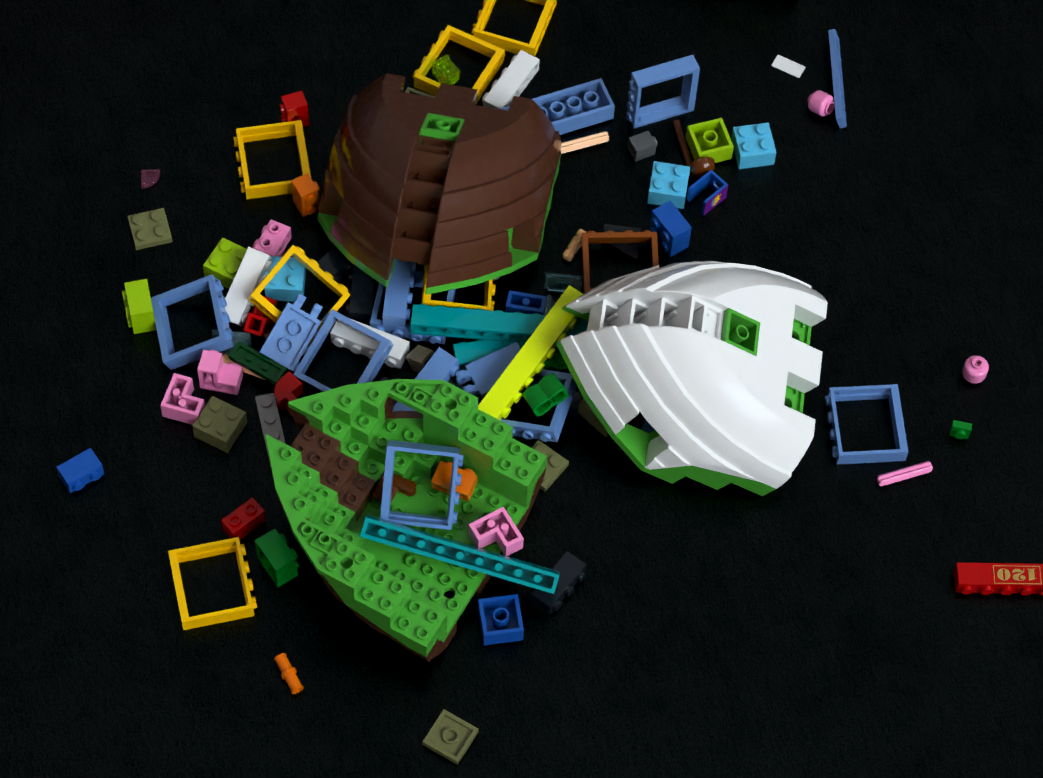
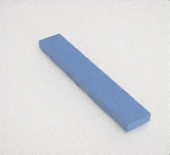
(837, 78)

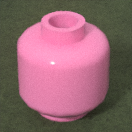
(821, 103)
(975, 369)

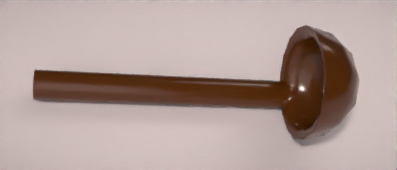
(698, 167)

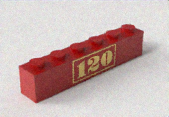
(998, 578)

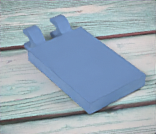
(291, 333)
(486, 370)

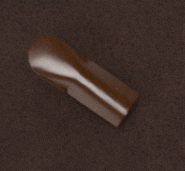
(404, 485)

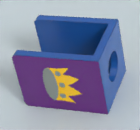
(704, 182)

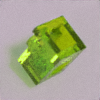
(445, 70)

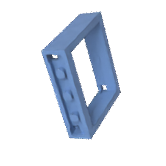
(668, 108)
(403, 332)
(319, 337)
(194, 353)
(872, 392)
(551, 432)
(418, 519)

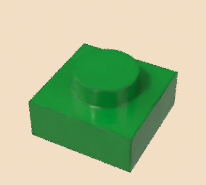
(960, 429)

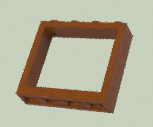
(627, 236)

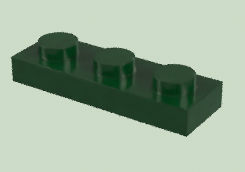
(257, 363)

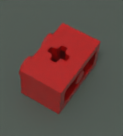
(294, 108)
(243, 520)

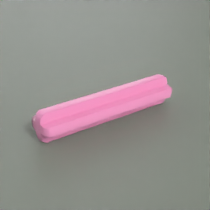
(904, 473)

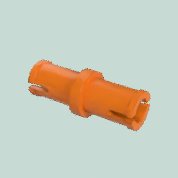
(288, 673)

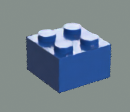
(671, 228)
(500, 619)

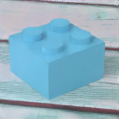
(753, 145)
(668, 184)
(288, 281)

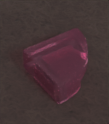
(149, 177)

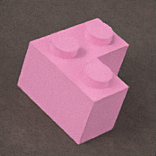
(217, 375)
(179, 403)
(499, 528)

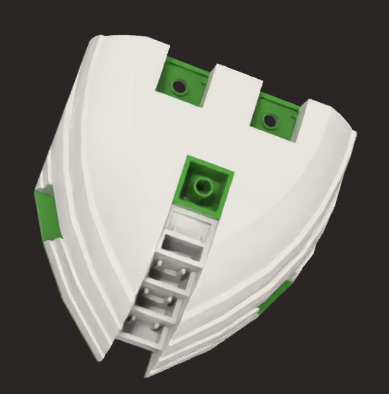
(707, 364)

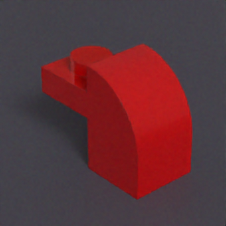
(258, 322)
(287, 389)

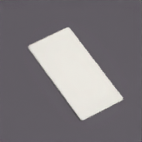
(788, 66)

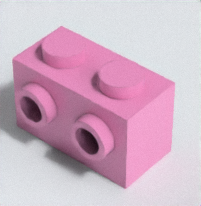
(273, 239)

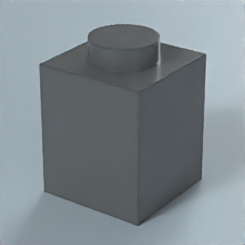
(642, 145)

